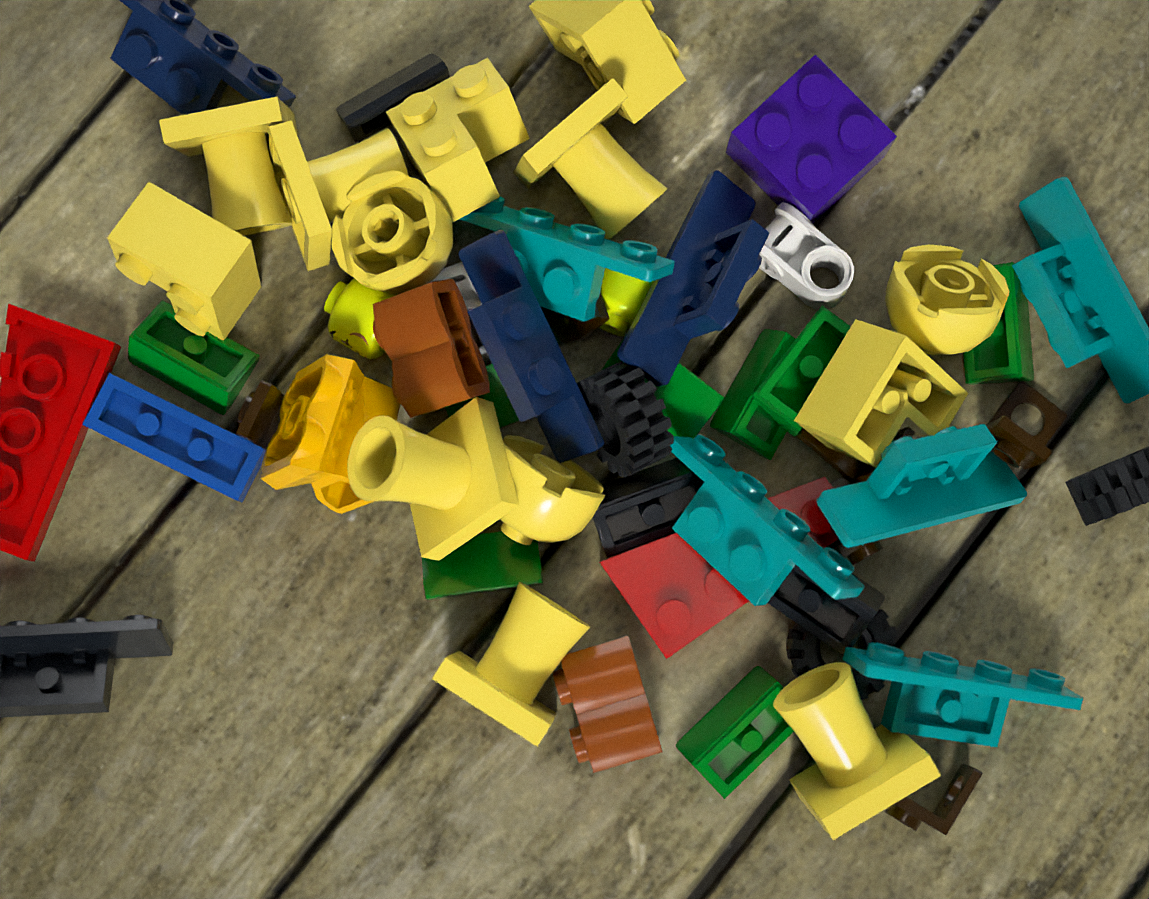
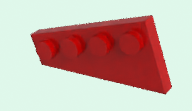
(45, 395)
(680, 592)

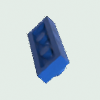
(175, 437)

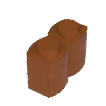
(430, 348)
(608, 705)

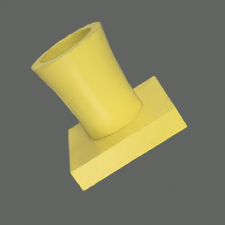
(236, 160)
(594, 163)
(319, 187)
(450, 476)
(516, 664)
(856, 765)

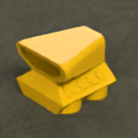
(318, 426)

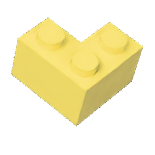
(617, 43)
(458, 129)
(190, 255)
(873, 390)

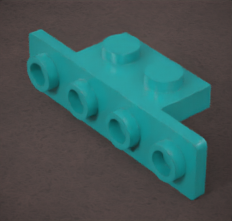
(568, 262)
(1082, 291)
(923, 486)
(747, 534)
(952, 700)

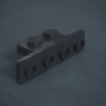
(71, 662)

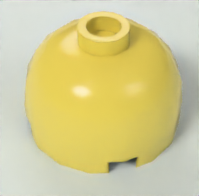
(393, 233)
(944, 300)
(552, 496)

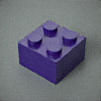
(810, 141)

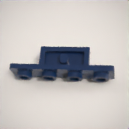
(187, 60)
(713, 261)
(526, 349)

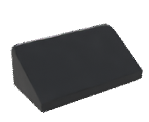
(367, 111)
(644, 505)
(829, 619)

